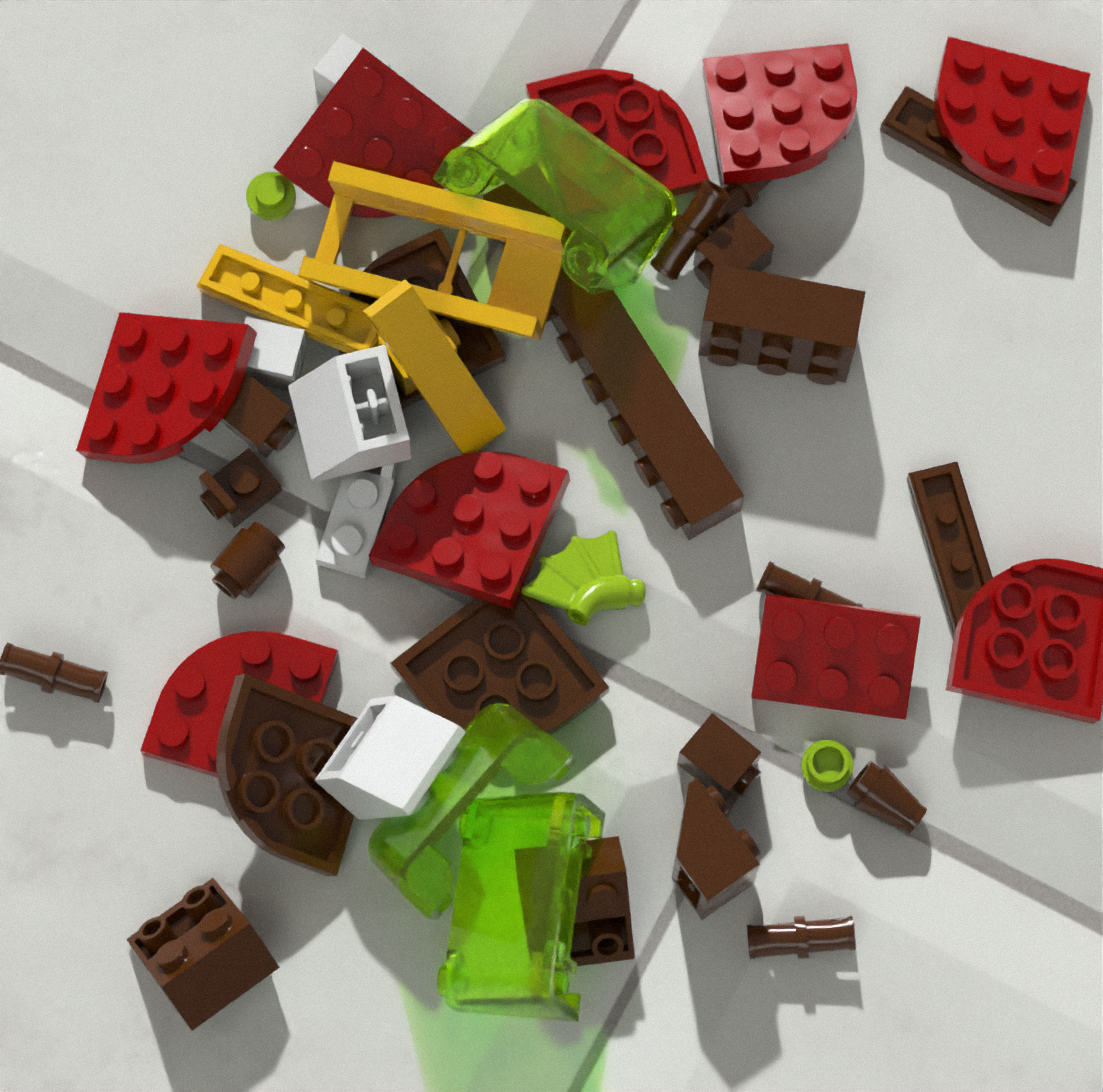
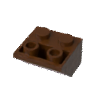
(711, 857)
(603, 908)
(202, 953)

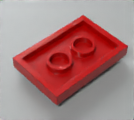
(835, 656)

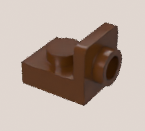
(238, 488)

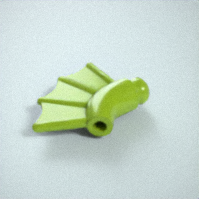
(586, 579)

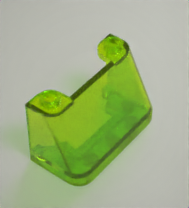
(576, 178)
(492, 741)
(518, 905)

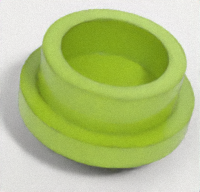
(271, 196)
(827, 765)

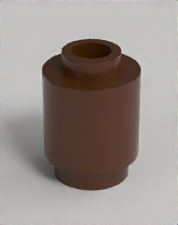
(247, 561)

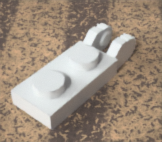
(356, 520)

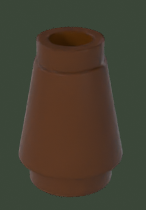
(886, 797)

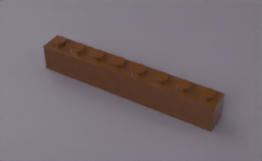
(639, 398)

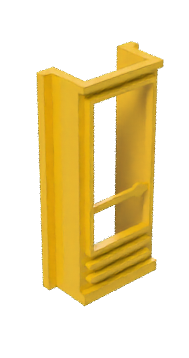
(524, 274)

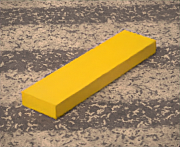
(288, 300)
(435, 368)

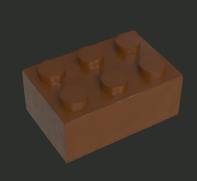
(780, 324)

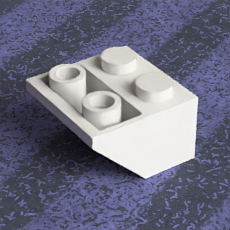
(350, 415)
(390, 759)

